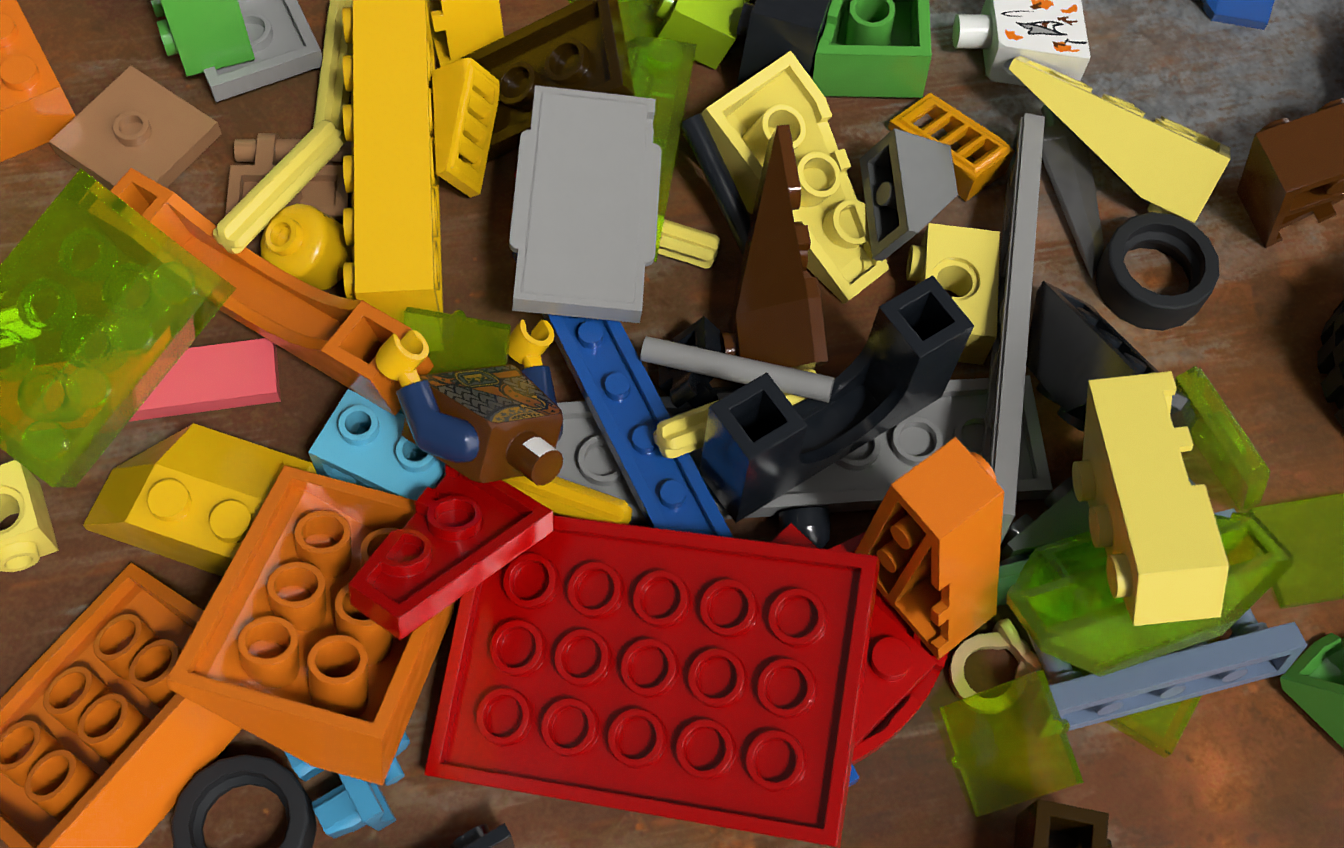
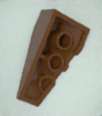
(774, 307)

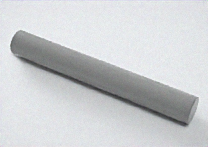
(735, 368)

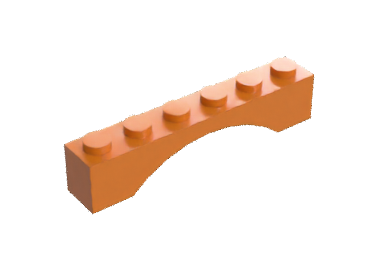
(315, 326)

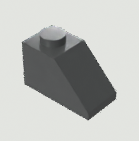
(904, 188)

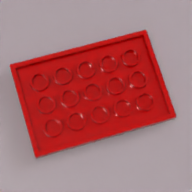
(664, 677)

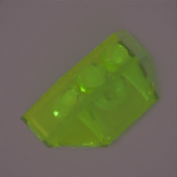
(1074, 617)

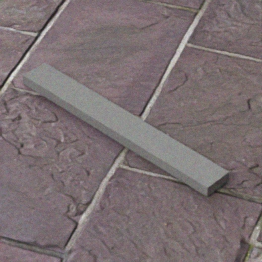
(1015, 280)

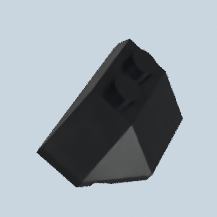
(1076, 345)

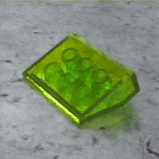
(91, 326)

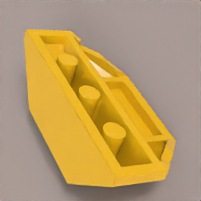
(190, 496)

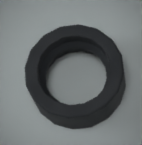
(1172, 237)
(237, 772)

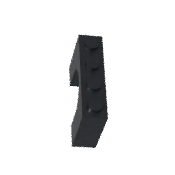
(766, 446)

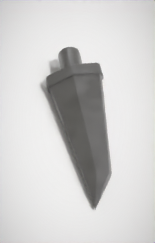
(1072, 178)

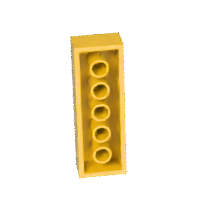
(392, 158)

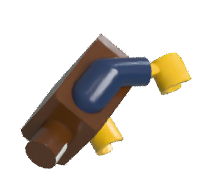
(482, 419)

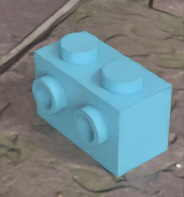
(368, 449)

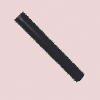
(718, 178)

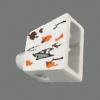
(1036, 29)

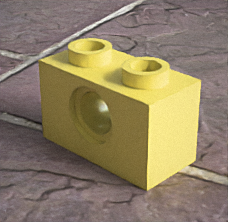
(968, 265)

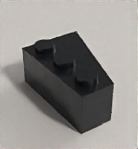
(777, 28)

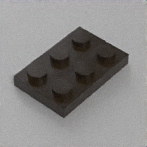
(568, 50)

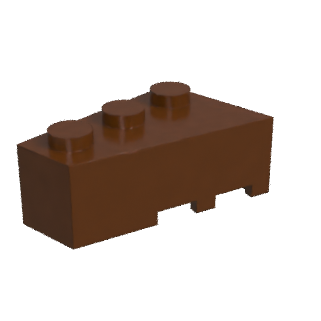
(1294, 171)

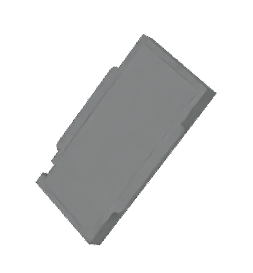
(585, 205)

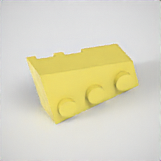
(1142, 506)

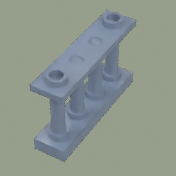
(1194, 671)

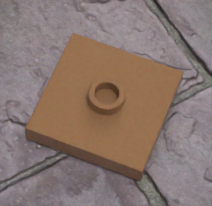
(138, 128)

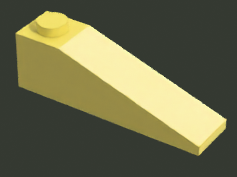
(1155, 159)

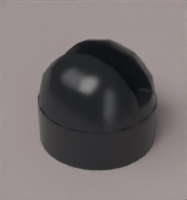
(811, 521)

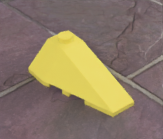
(828, 205)

